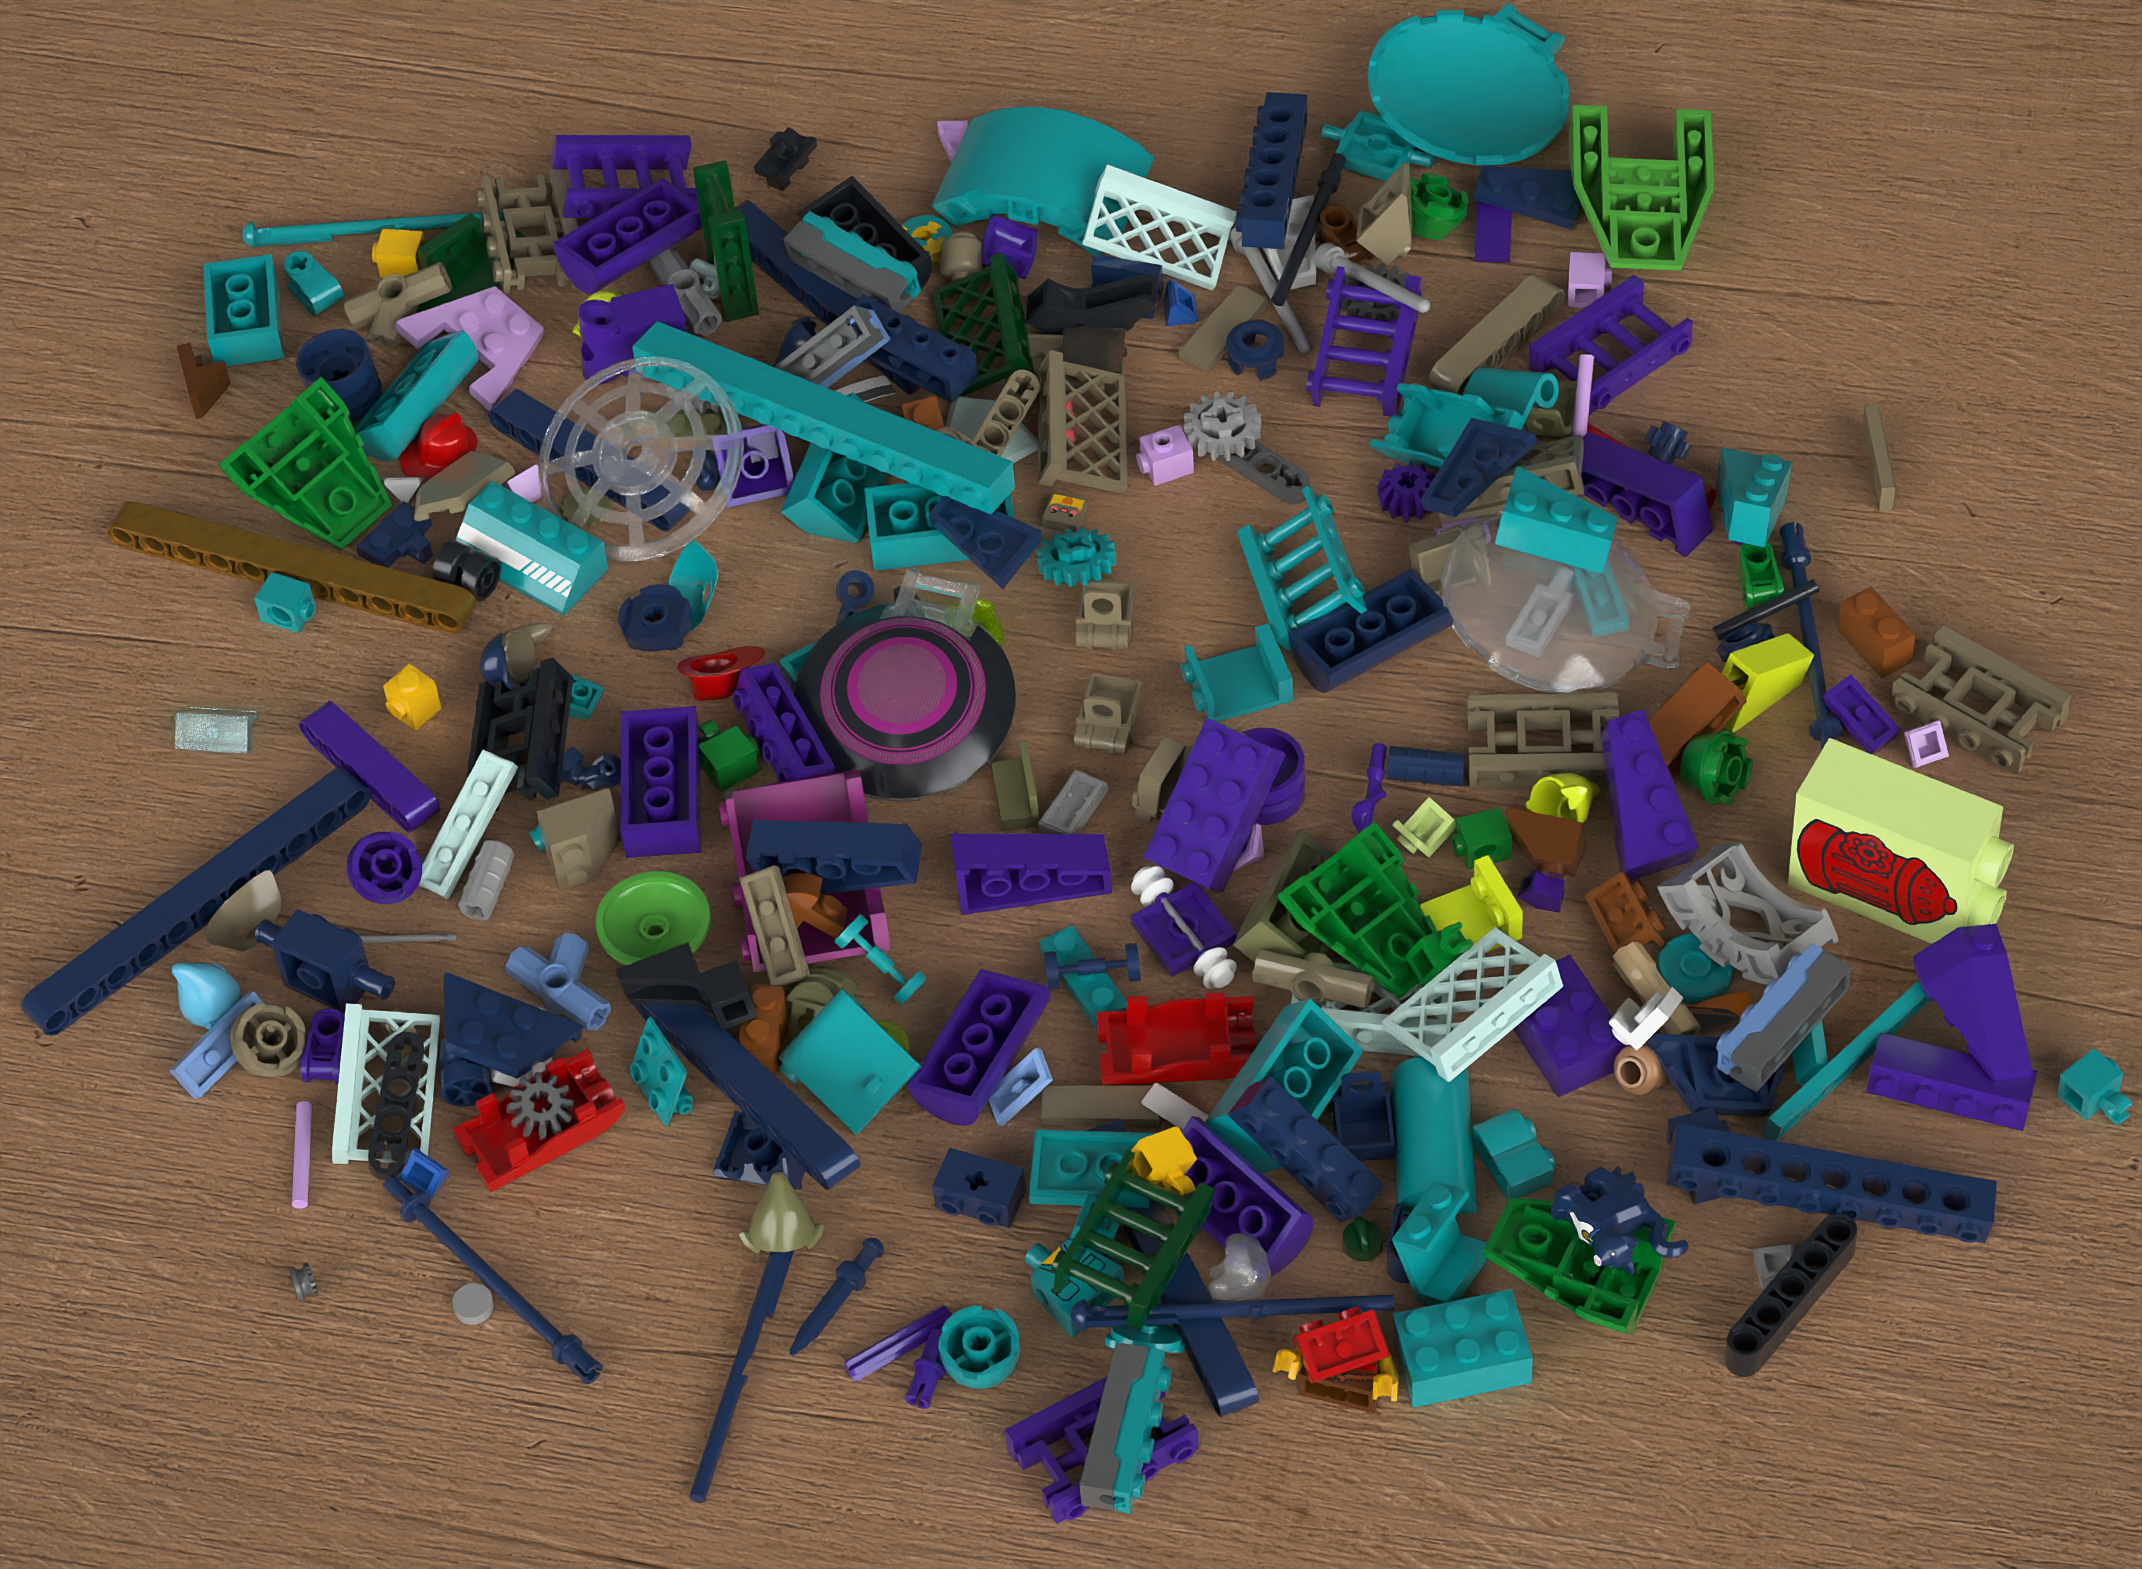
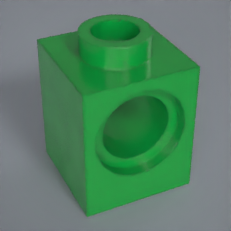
(1481, 836)

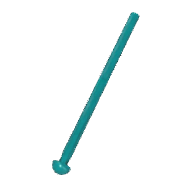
(322, 232)

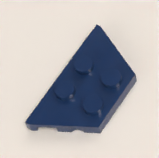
(500, 1029)
(1693, 1071)

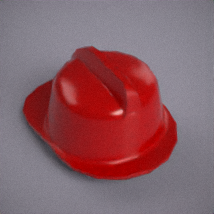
(439, 444)
(718, 674)

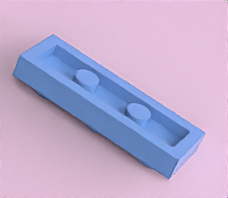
(212, 1053)

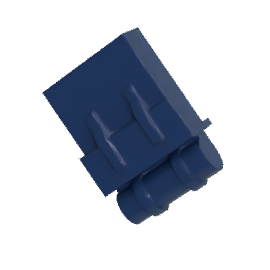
(1364, 1116)

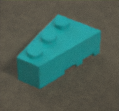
(1554, 524)

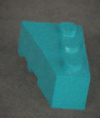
(1751, 493)

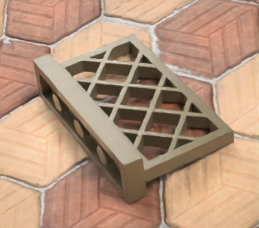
(1052, 426)
(1543, 461)

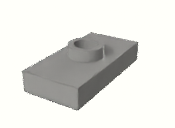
(1073, 804)

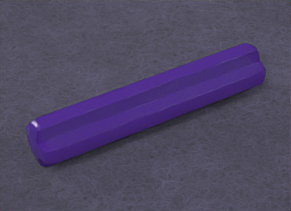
(896, 1344)

